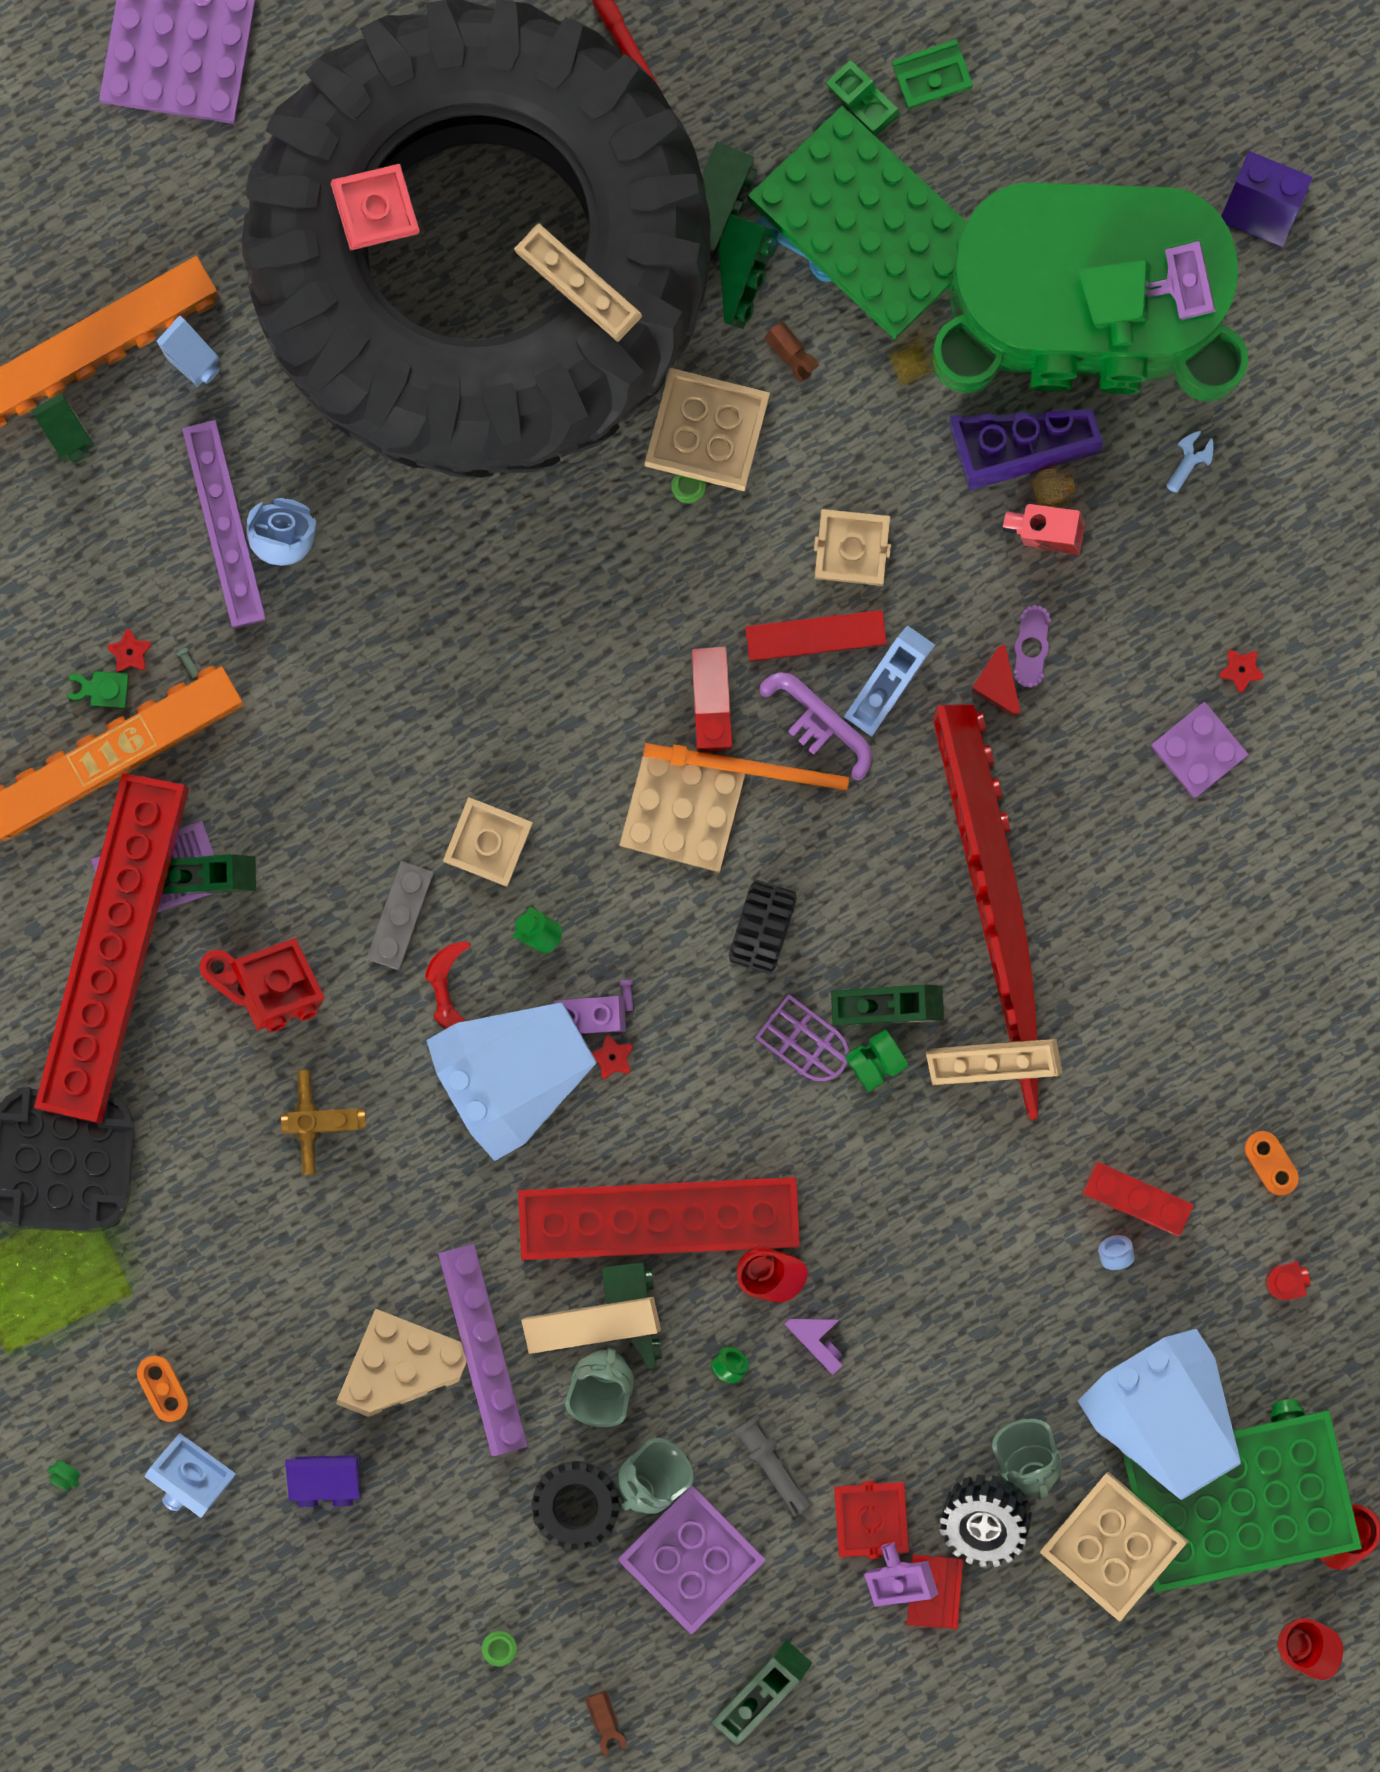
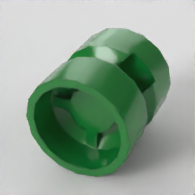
(876, 1060)

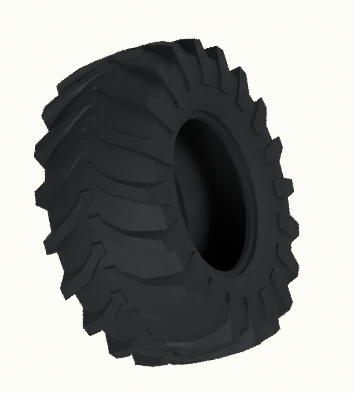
(445, 84)

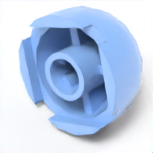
(281, 531)

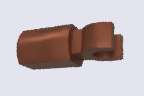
(791, 351)
(604, 1719)

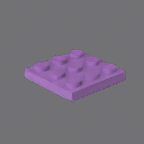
(691, 1559)

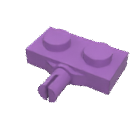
(1187, 281)
(900, 1580)

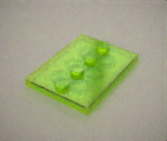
(54, 1281)

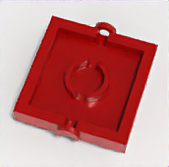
(870, 1517)

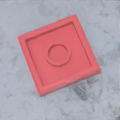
(374, 207)

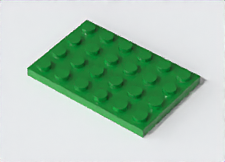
(864, 221)
(1268, 1512)

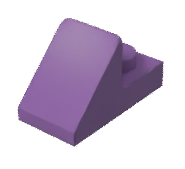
(809, 1333)

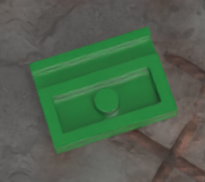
(932, 74)

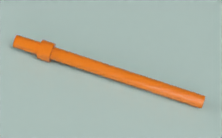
(679, 755)

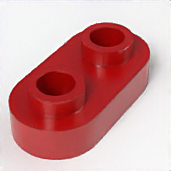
(226, 981)

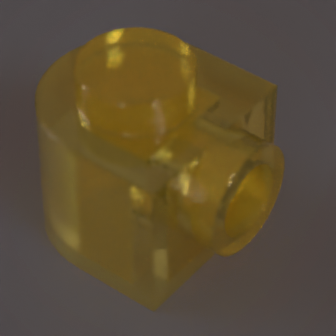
(1052, 488)

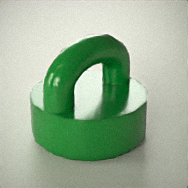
(730, 1365)

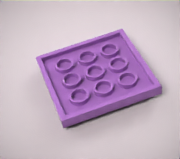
(178, 56)

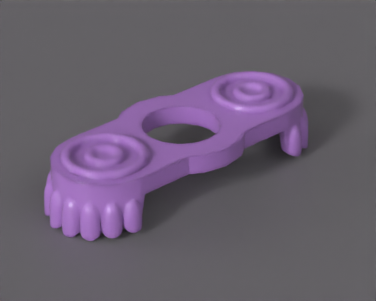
(1033, 625)

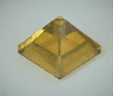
(909, 363)

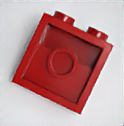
(278, 985)

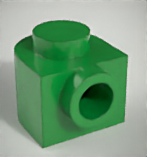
(538, 931)

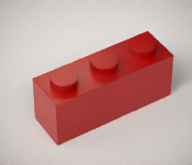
(1137, 1199)

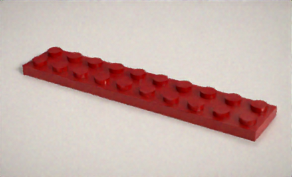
(111, 948)

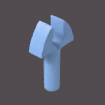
(1189, 460)

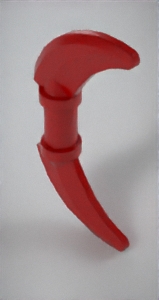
(437, 974)

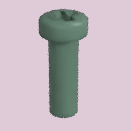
(183, 654)

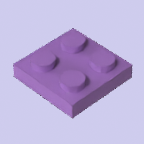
(1199, 750)

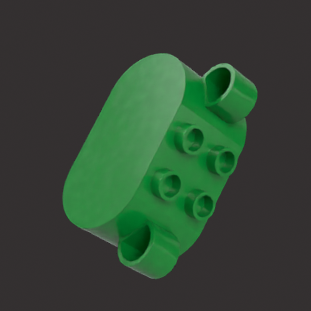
(1025, 307)

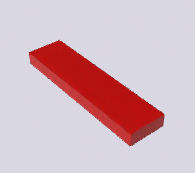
(815, 635)

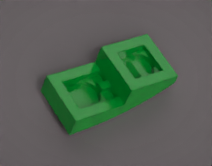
(862, 98)

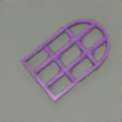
(789, 1041)

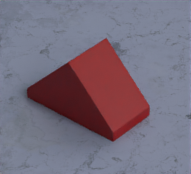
(997, 684)

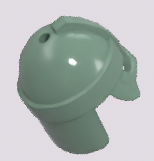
(600, 1389)
(1028, 1456)
(654, 1477)

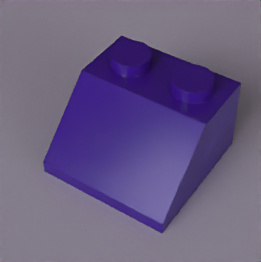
(1265, 199)
(324, 1479)

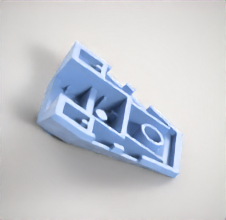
(510, 1072)
(1167, 1413)

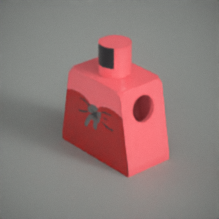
(1062, 530)

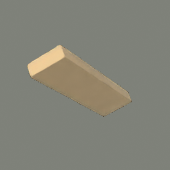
(578, 282)
(994, 1062)
(591, 1325)

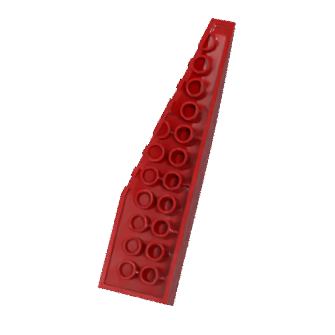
(990, 870)

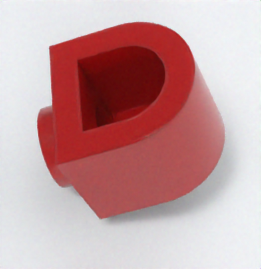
(1287, 1281)

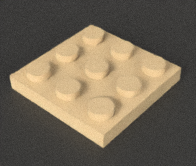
(707, 429)
(682, 812)
(1114, 1546)

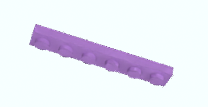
(224, 524)
(482, 1350)

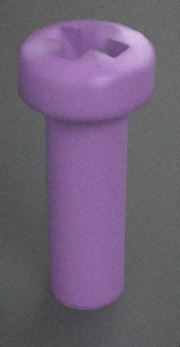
(626, 986)

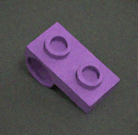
(597, 1014)

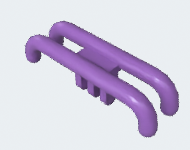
(820, 721)

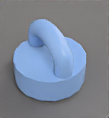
(1116, 1252)

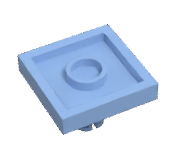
(189, 1476)

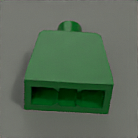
(1118, 297)

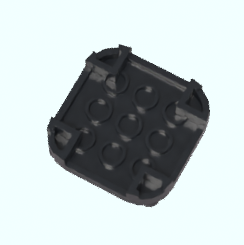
(63, 1168)

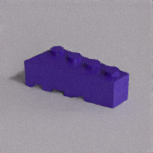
(1022, 443)

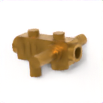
(308, 1122)

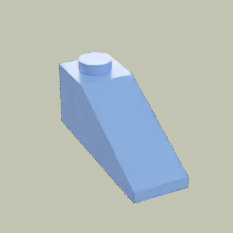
(189, 352)
(889, 680)

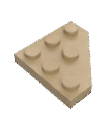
(399, 1365)

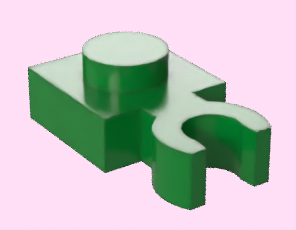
(105, 690)

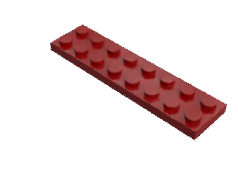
(658, 1218)

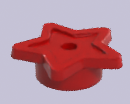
(129, 642)
(1232, 672)
(620, 1051)

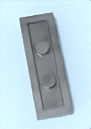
(400, 915)

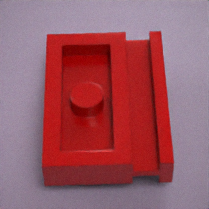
(942, 1609)

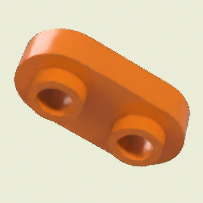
(1270, 1164)
(160, 1390)

